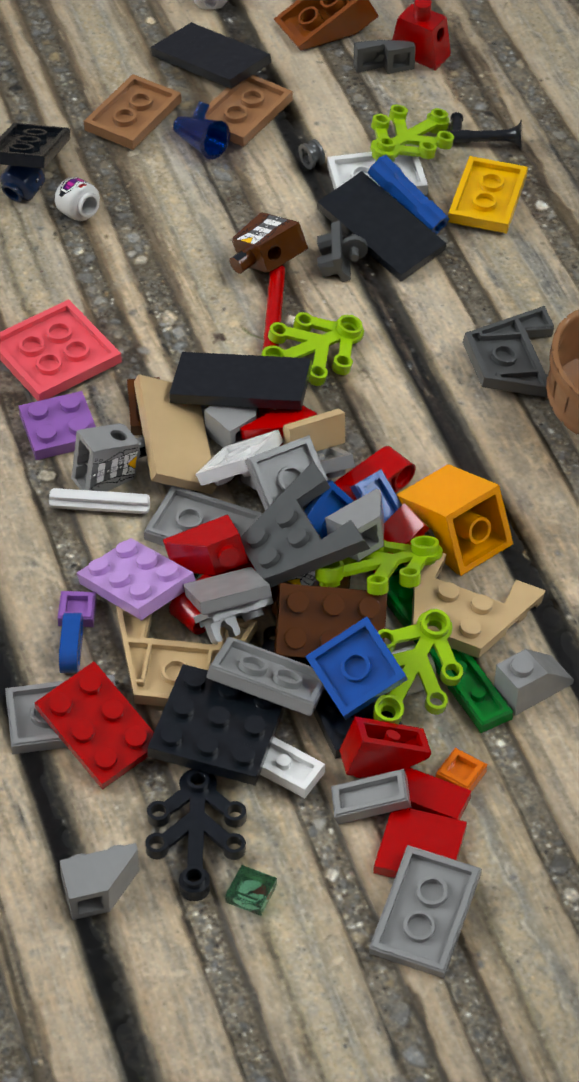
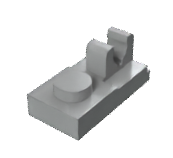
(227, 619)

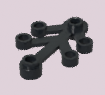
(196, 824)

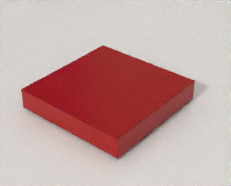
(421, 830)

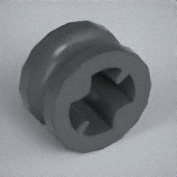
(311, 154)

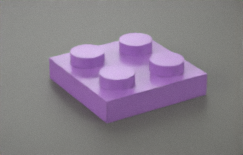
(54, 423)

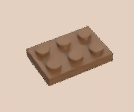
(249, 107)
(132, 111)

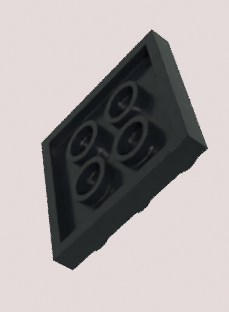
(215, 728)

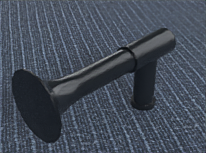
(511, 135)

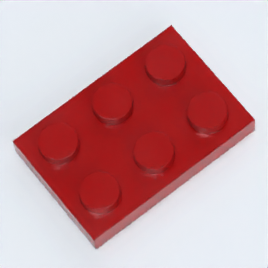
(97, 724)

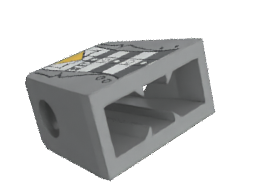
(106, 457)

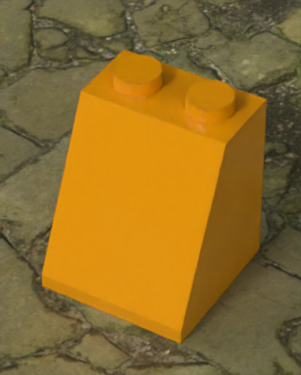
(463, 514)

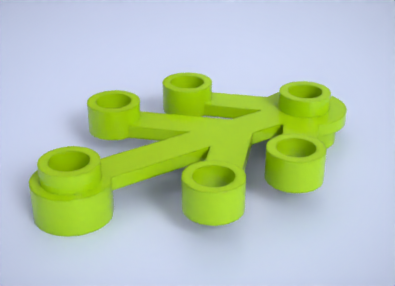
(393, 147)
(346, 330)
(421, 552)
(417, 662)

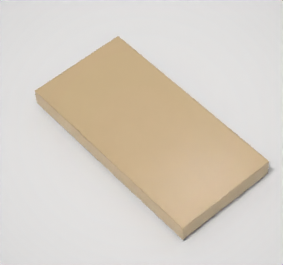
(172, 436)

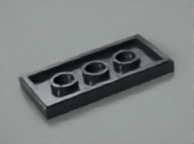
(211, 55)
(32, 144)
(391, 231)
(241, 380)

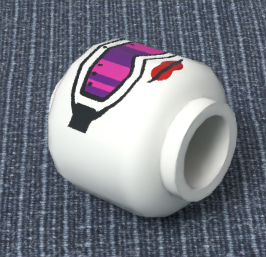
(77, 199)

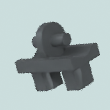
(338, 252)

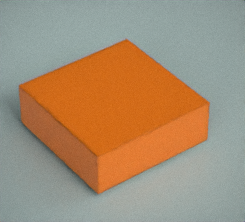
(462, 769)

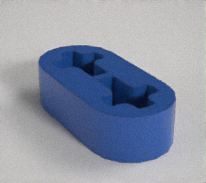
(71, 643)

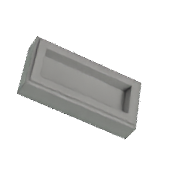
(370, 796)

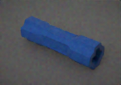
(394, 182)

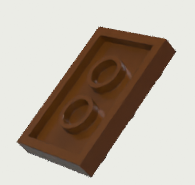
(317, 614)

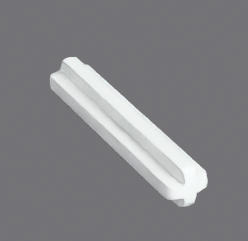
(99, 501)

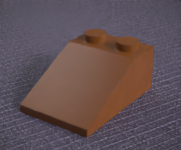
(323, 21)

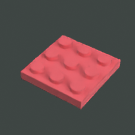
(56, 350)

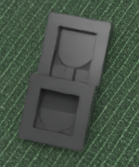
(387, 54)

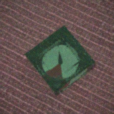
(251, 890)

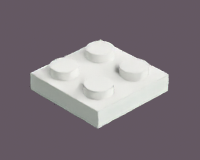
(231, 458)

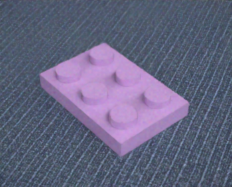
(135, 578)

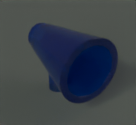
(204, 135)

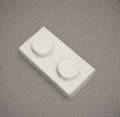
(292, 768)

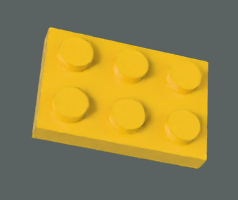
(487, 194)

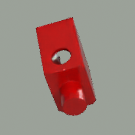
(427, 31)

